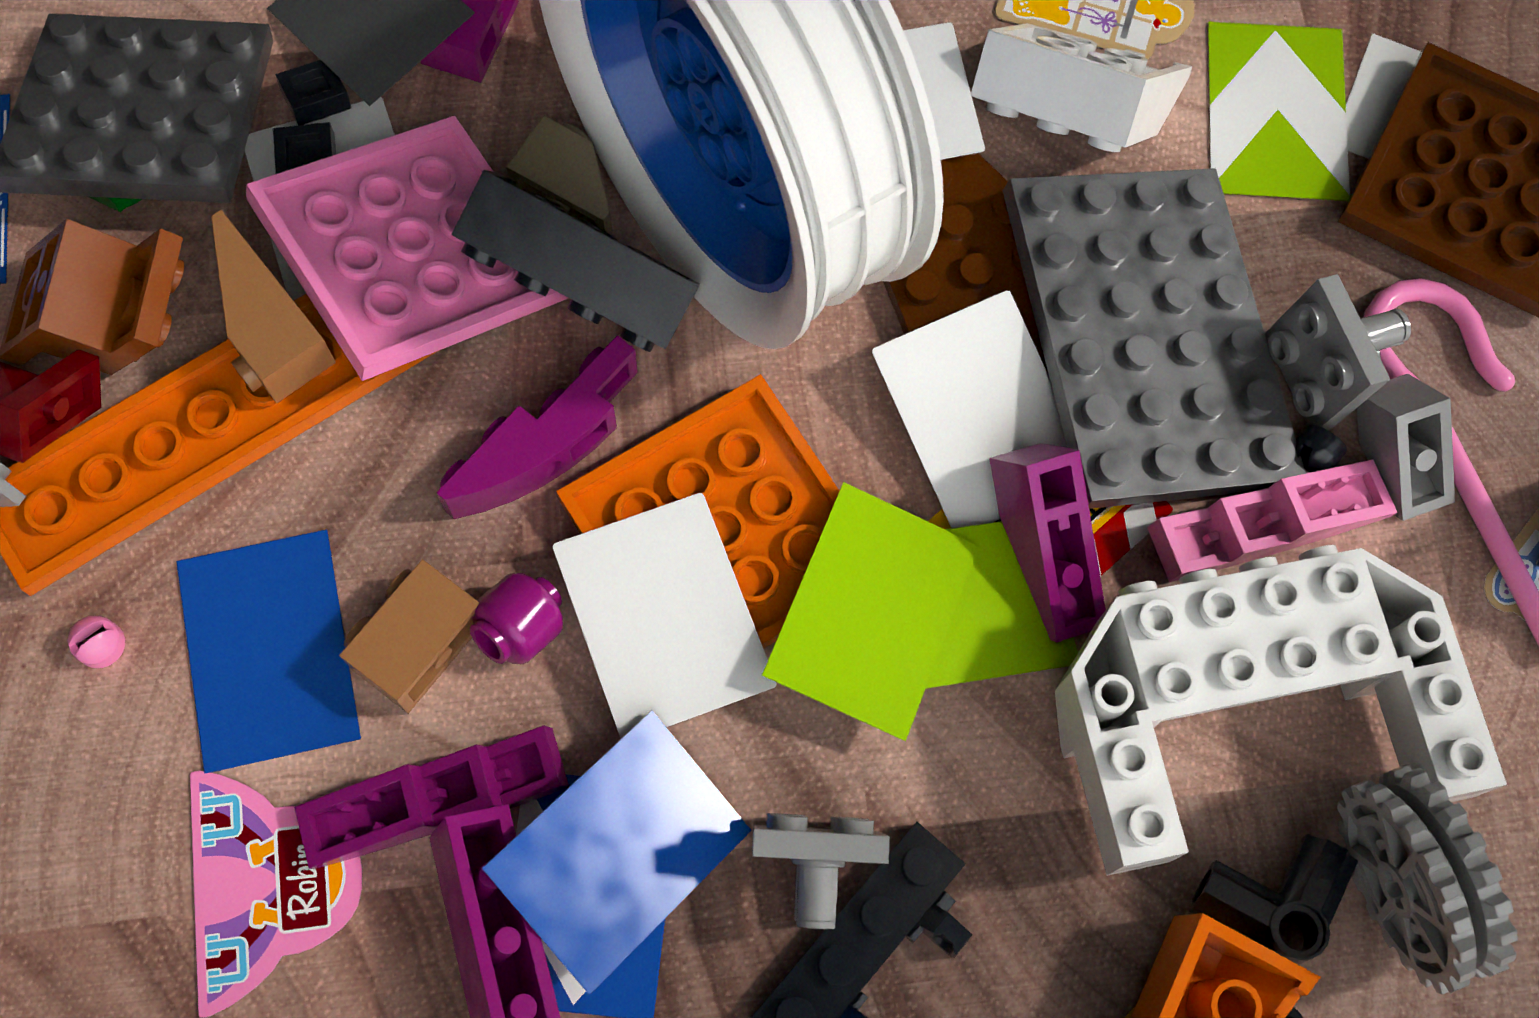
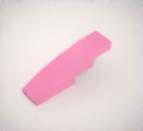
(1272, 519)

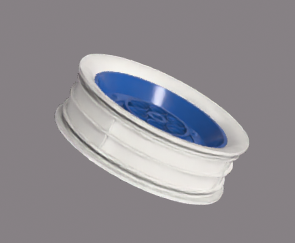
(760, 145)

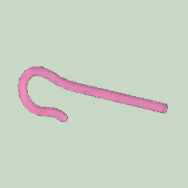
(1465, 476)

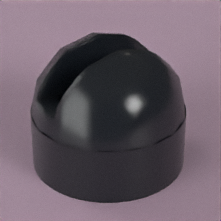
(1319, 448)

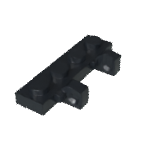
(891, 905)

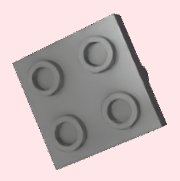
(1332, 352)
(818, 857)

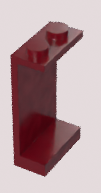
(46, 405)

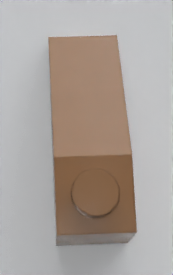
(262, 321)

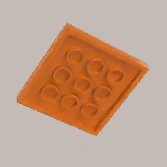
(757, 481)

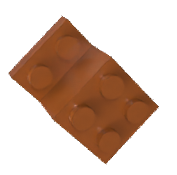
(93, 296)

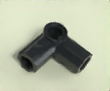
(1305, 896)

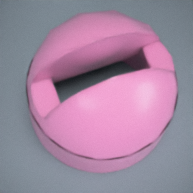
(100, 649)

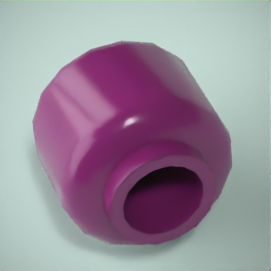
(517, 618)

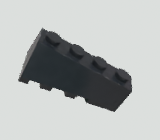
(573, 260)

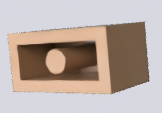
(411, 635)

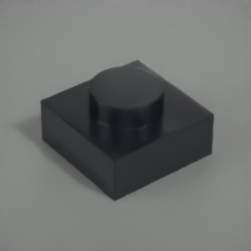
(313, 92)
(302, 145)

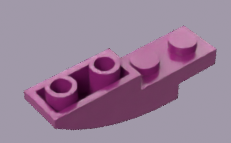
(530, 452)

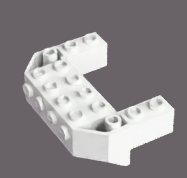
(1253, 641)

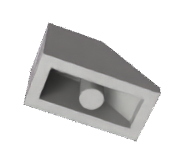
(1410, 439)

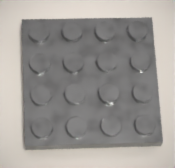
(135, 108)

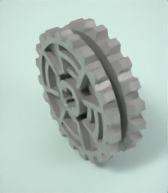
(1427, 879)

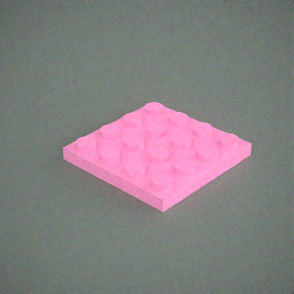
(379, 250)

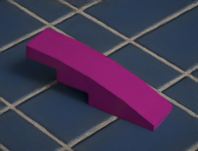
(415, 798)

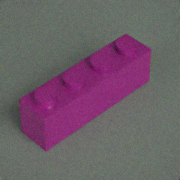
(494, 945)

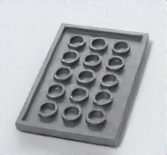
(1151, 335)

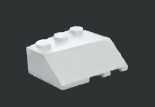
(1074, 87)

